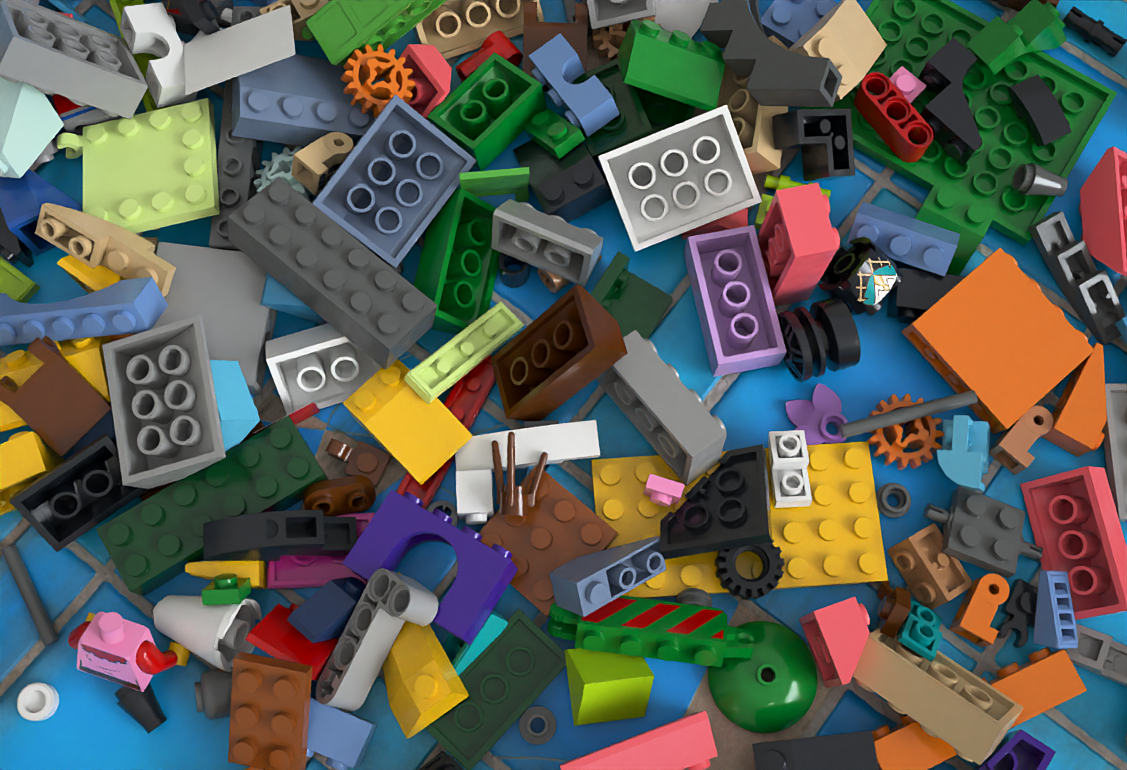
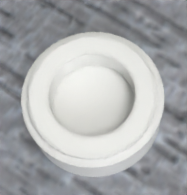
(37, 701)

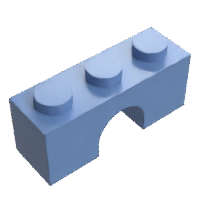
(587, 103)

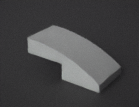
(1100, 655)

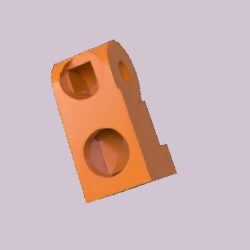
(979, 608)

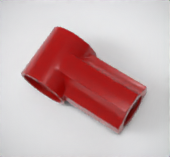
(497, 43)

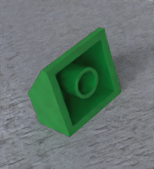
(958, 213)

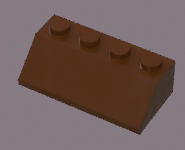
(557, 356)

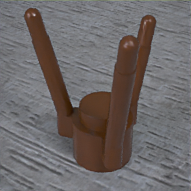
(512, 497)

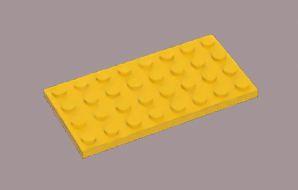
(821, 543)

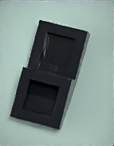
(1041, 109)

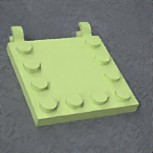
(149, 167)

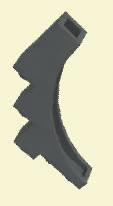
(774, 73)

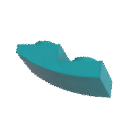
(921, 631)

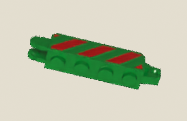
(655, 631)

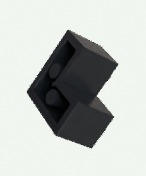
(823, 138)

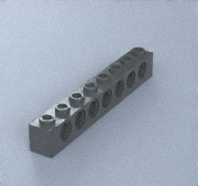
(236, 158)

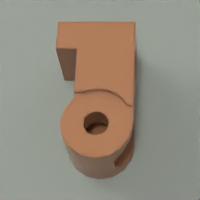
(1013, 445)

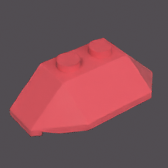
(1105, 210)

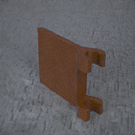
(539, 33)
(55, 399)

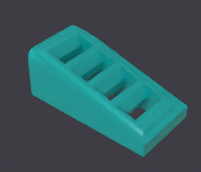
(468, 653)

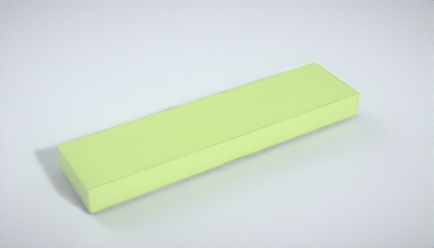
(463, 352)

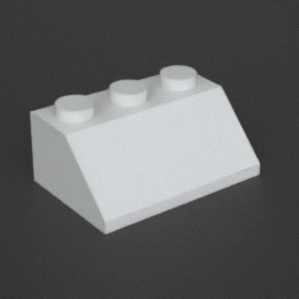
(317, 367)

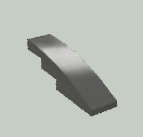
(1075, 273)

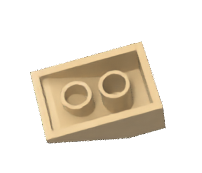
(847, 40)

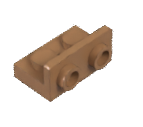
(927, 571)

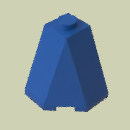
(22, 203)

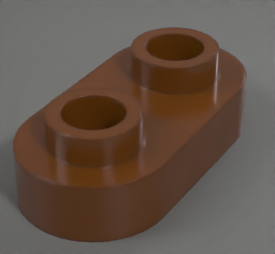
(340, 495)

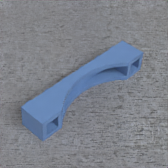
(115, 310)

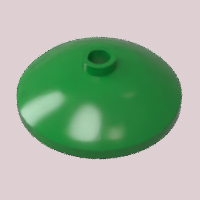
(761, 704)

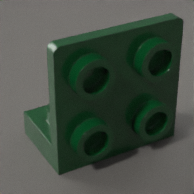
(630, 299)

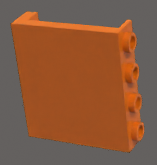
(999, 340)

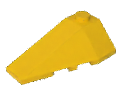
(420, 679)

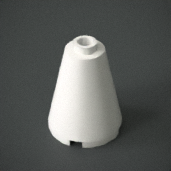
(208, 630)

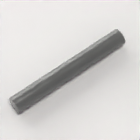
(30, 595)

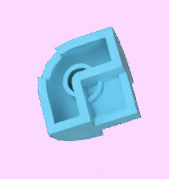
(965, 451)

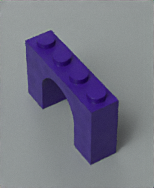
(481, 571)

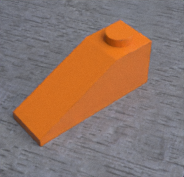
(1081, 407)

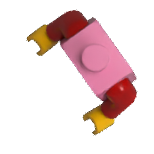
(122, 650)

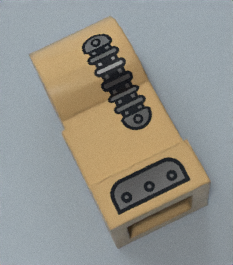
(320, 160)

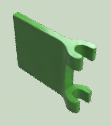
(497, 183)

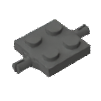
(983, 532)

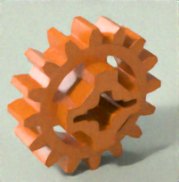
(373, 67)
(920, 434)

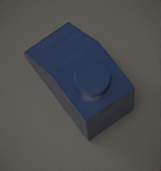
(328, 610)

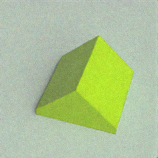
(607, 686)

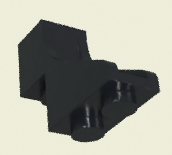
(949, 111)

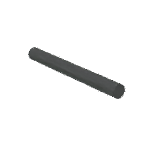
(907, 414)

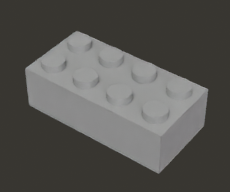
(664, 410)

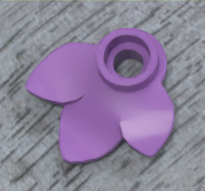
(816, 414)

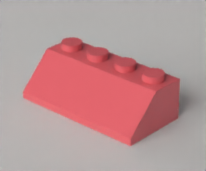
(1081, 535)
(668, 747)

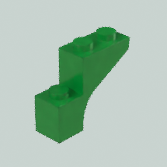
(1030, 30)

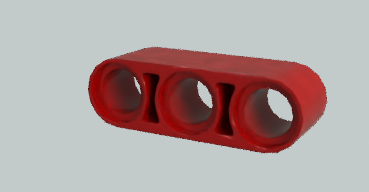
(892, 102)

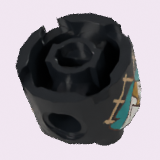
(860, 276)

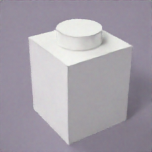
(475, 496)

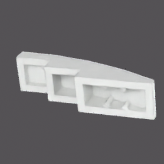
(559, 441)

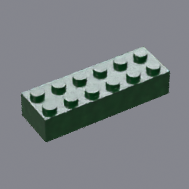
(166, 530)

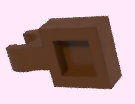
(362, 461)
(893, 608)

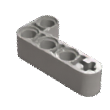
(369, 636)

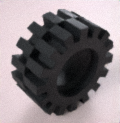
(745, 587)

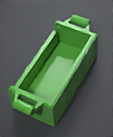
(352, 24)

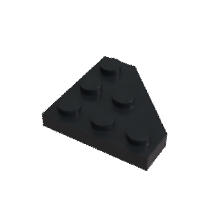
(722, 510)

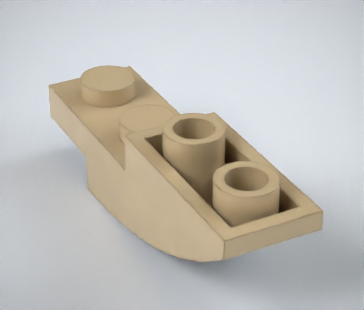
(104, 243)

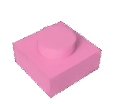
(907, 84)
(663, 491)

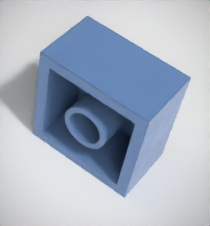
(793, 18)

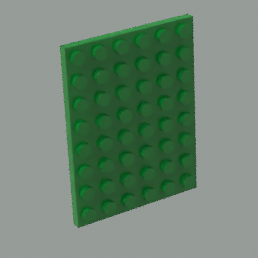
(916, 33)

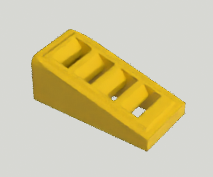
(243, 569)

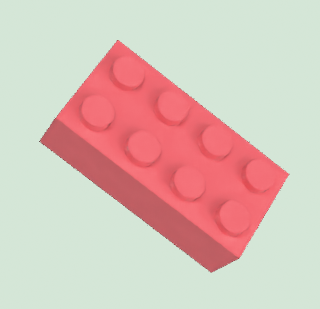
(797, 242)

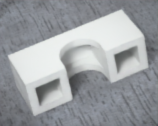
(153, 31)

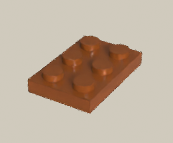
(269, 713)

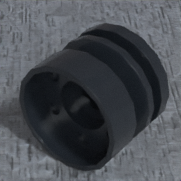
(819, 339)

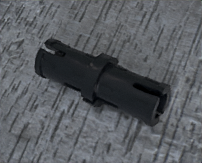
(1094, 31)

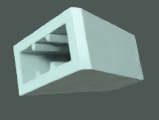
(25, 126)

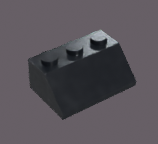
(76, 494)

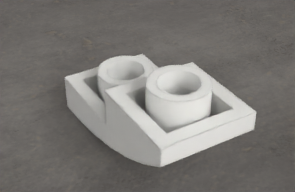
(789, 468)

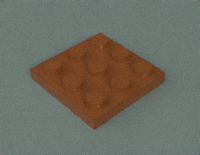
(547, 538)

